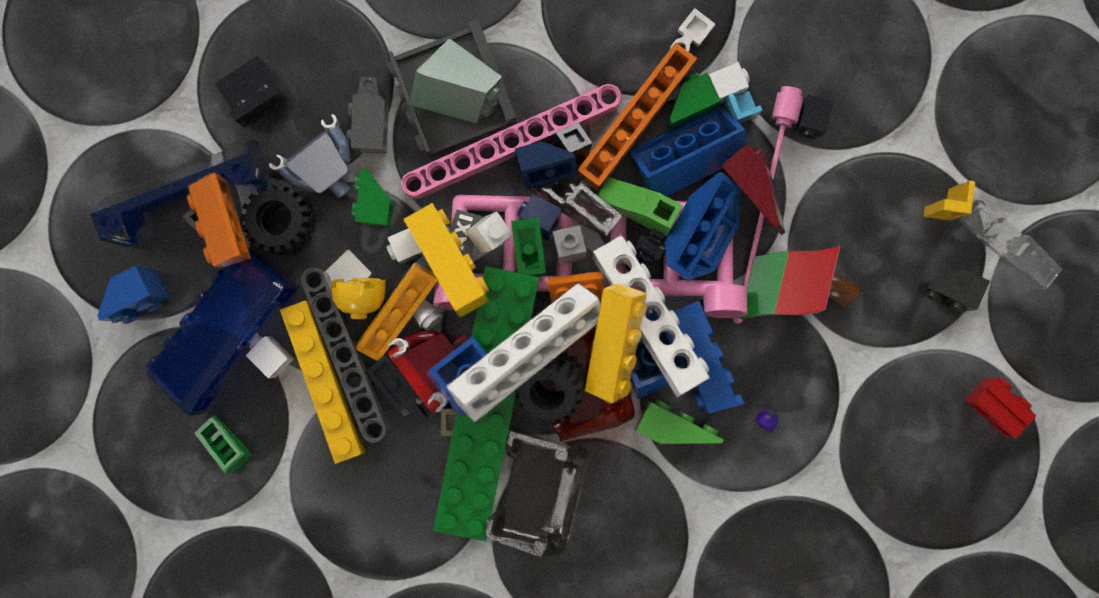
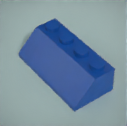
(688, 151)

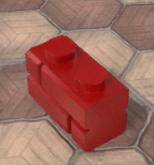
(1001, 407)

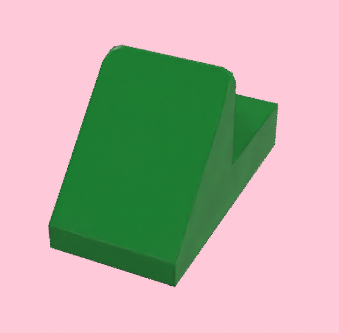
(528, 246)

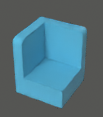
(742, 107)

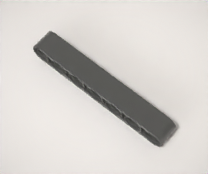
(355, 364)

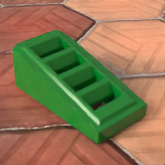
(237, 447)

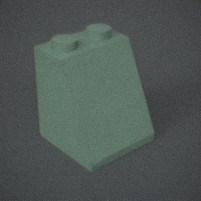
(456, 84)

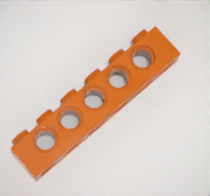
(636, 116)

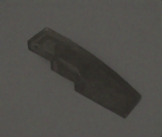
(579, 204)

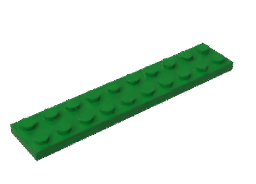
(479, 446)

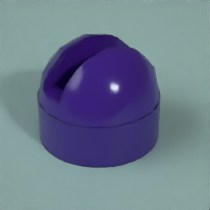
(767, 422)

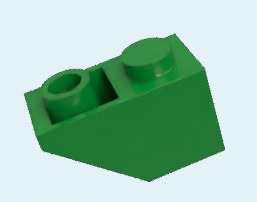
(373, 203)

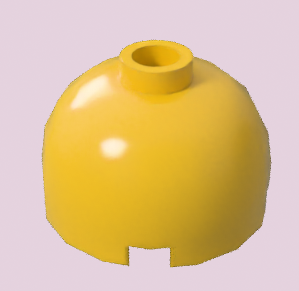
(358, 295)

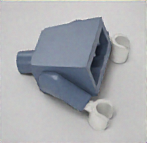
(319, 162)

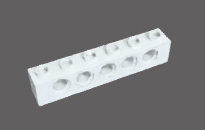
(525, 352)
(679, 379)

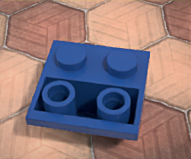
(132, 294)

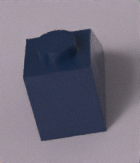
(545, 164)

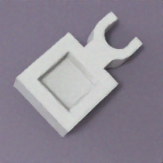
(694, 30)

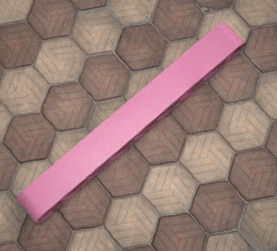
(497, 141)

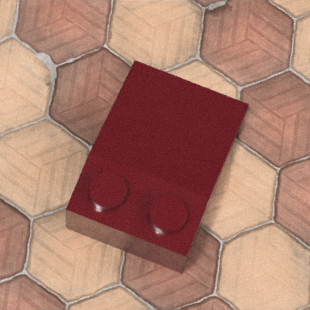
(751, 173)

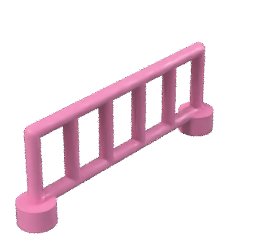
(720, 297)

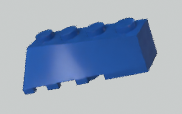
(715, 392)

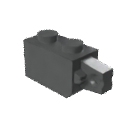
(369, 119)

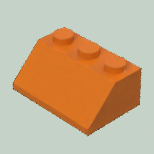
(218, 221)

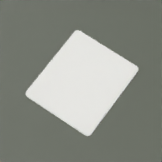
(348, 267)

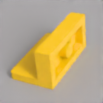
(957, 204)

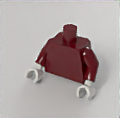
(426, 351)

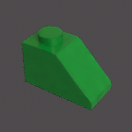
(693, 99)

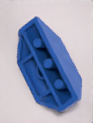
(704, 228)

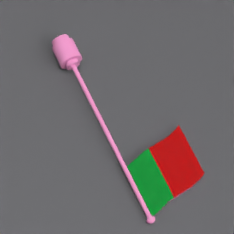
(787, 279)

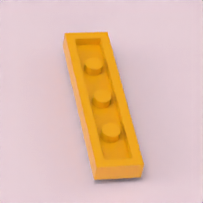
(396, 311)

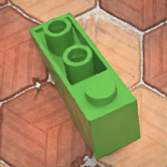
(641, 205)
(668, 428)

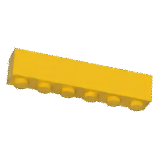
(323, 383)

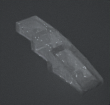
(1011, 245)

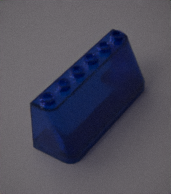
(218, 331)

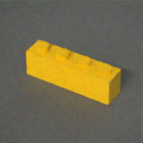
(446, 260)
(616, 342)

